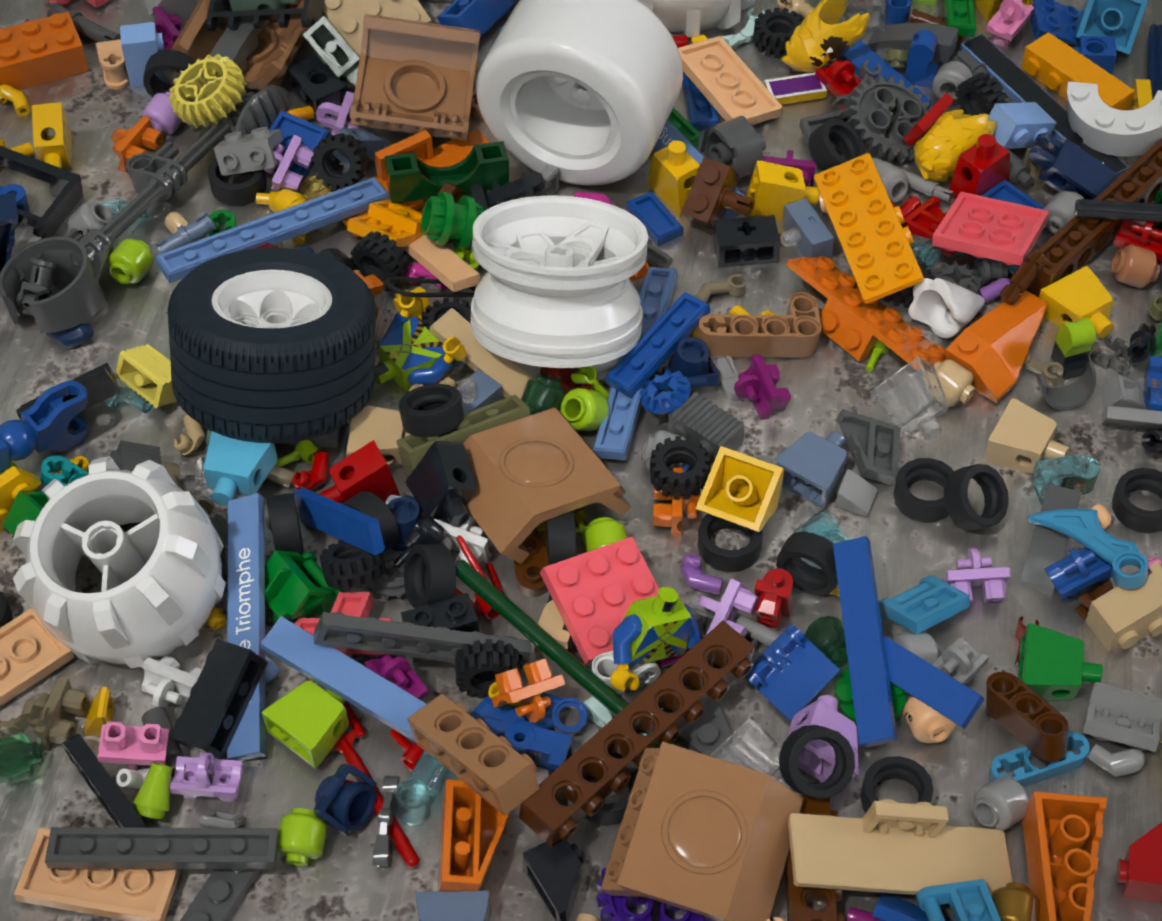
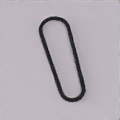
(425, 280)

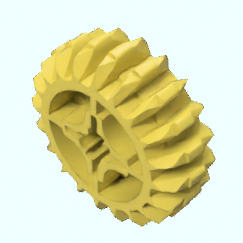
(207, 91)

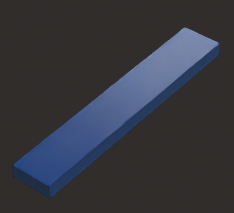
(864, 642)

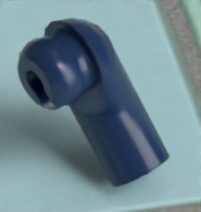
(74, 336)

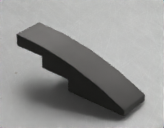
(238, 43)

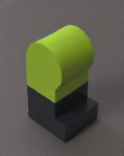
(1074, 347)

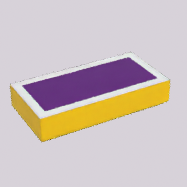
(796, 88)

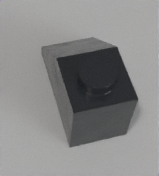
(555, 876)

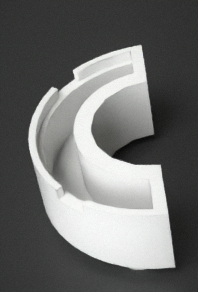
(1112, 129)

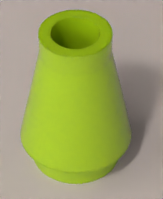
(154, 793)

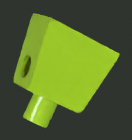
(307, 721)

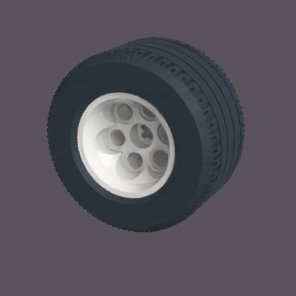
(272, 344)

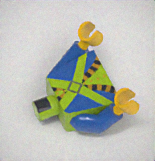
(412, 353)
(651, 632)

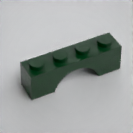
(414, 180)

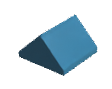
(1112, 19)

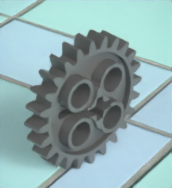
(871, 114)

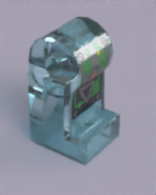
(1065, 473)

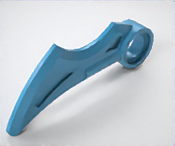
(1085, 528)

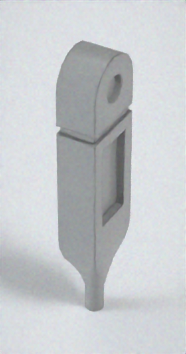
(728, 376)

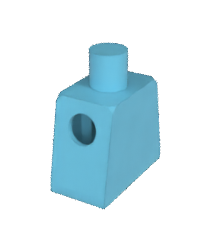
(236, 466)

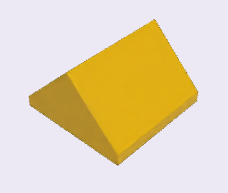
(741, 489)

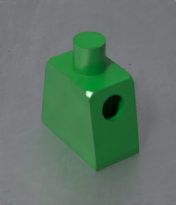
(1054, 664)

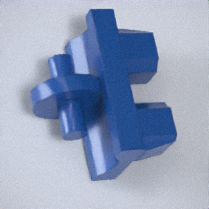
(1078, 572)

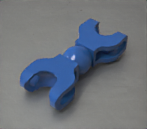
(46, 424)

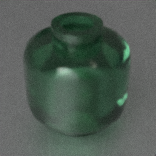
(543, 393)
(829, 638)
(18, 758)

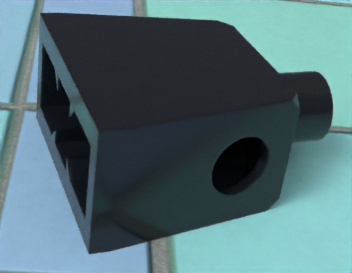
(443, 482)

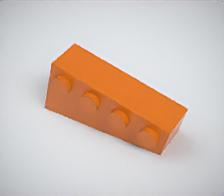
(1062, 852)

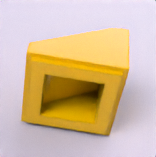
(99, 712)

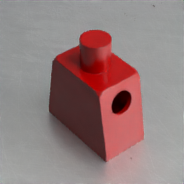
(981, 167)
(361, 472)

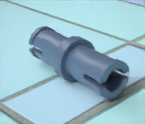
(187, 234)

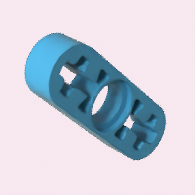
(1029, 774)

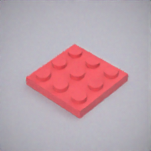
(990, 228)
(597, 592)

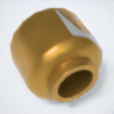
(1016, 903)

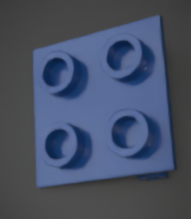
(1055, 19)
(791, 672)

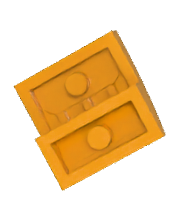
(390, 219)

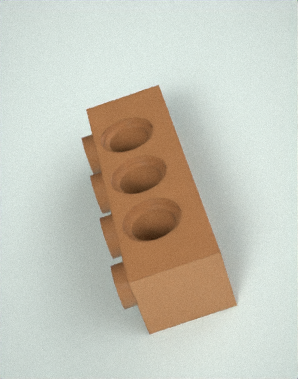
(474, 753)

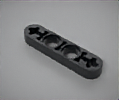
(101, 783)

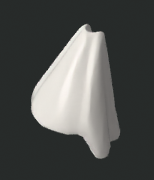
(944, 306)

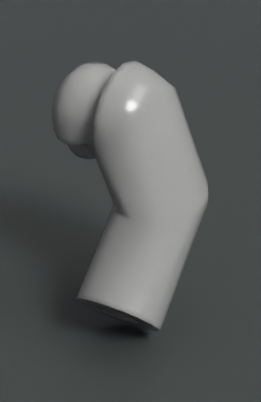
(1117, 763)

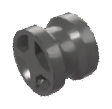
(990, 269)

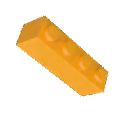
(1057, 63)

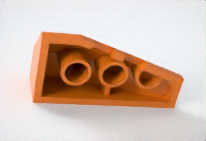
(999, 344)

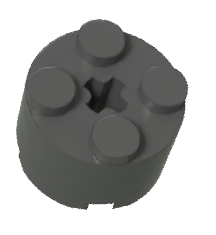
(733, 144)

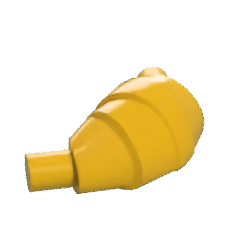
(282, 200)

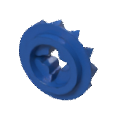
(665, 401)

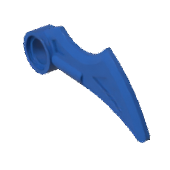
(503, 717)

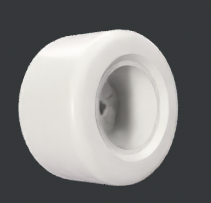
(580, 87)

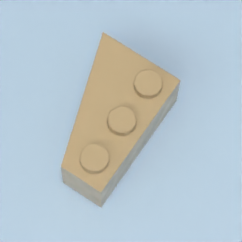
(1128, 615)

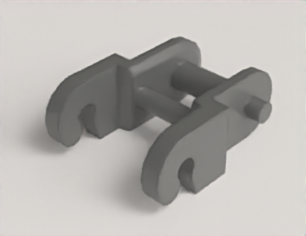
(1112, 362)

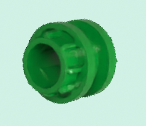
(447, 220)

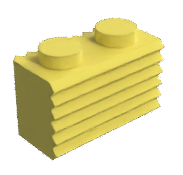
(147, 374)

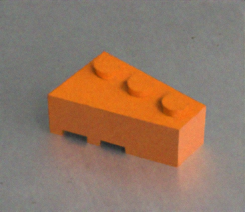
(468, 838)

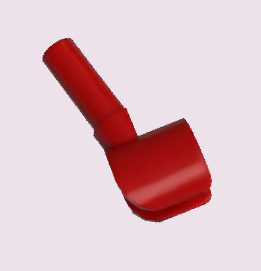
(412, 752)

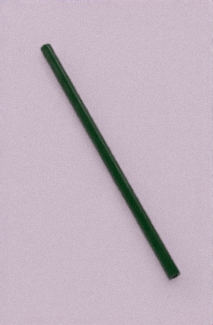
(541, 639)

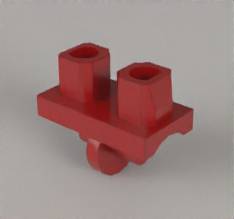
(838, 78)
(1140, 235)
(774, 596)

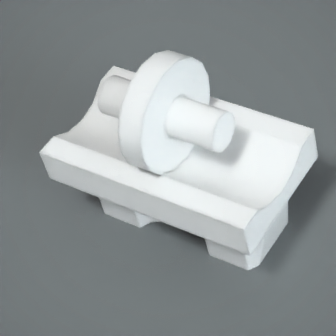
(473, 537)
(167, 681)

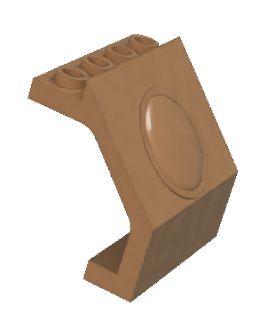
(265, 64)
(415, 77)
(533, 474)
(702, 836)

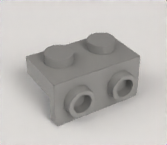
(247, 152)
(1124, 717)

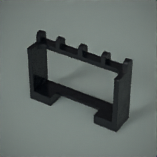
(219, 15)
(63, 184)

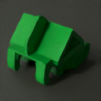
(291, 591)

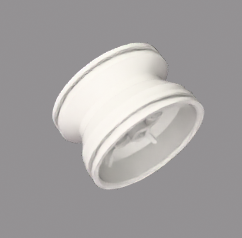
(558, 281)

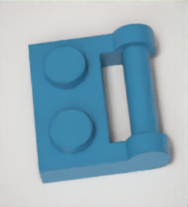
(924, 605)
(967, 901)

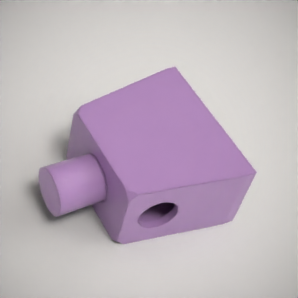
(818, 755)

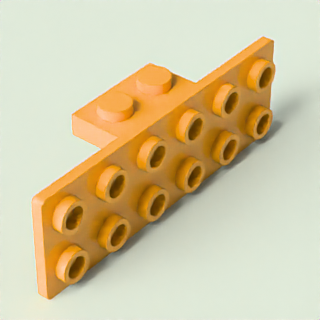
(869, 228)

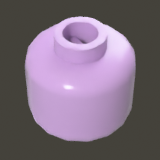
(162, 114)

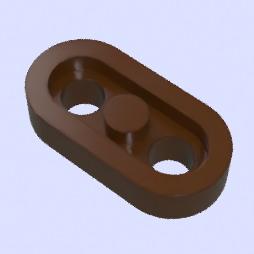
(532, 565)

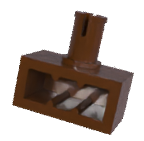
(713, 194)

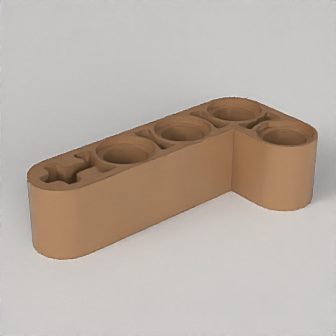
(765, 335)

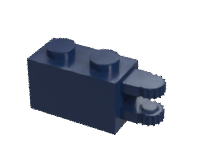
(1069, 167)

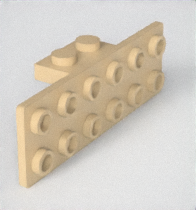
(894, 850)

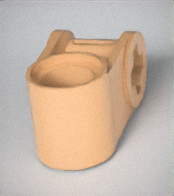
(113, 64)

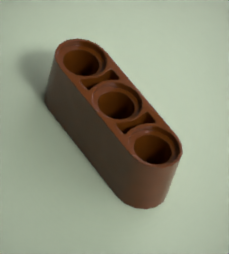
(1027, 716)

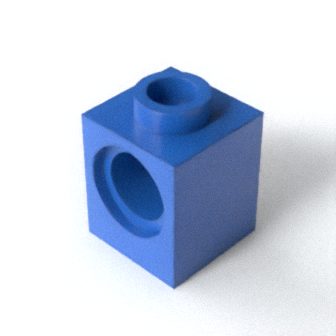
(1099, 50)

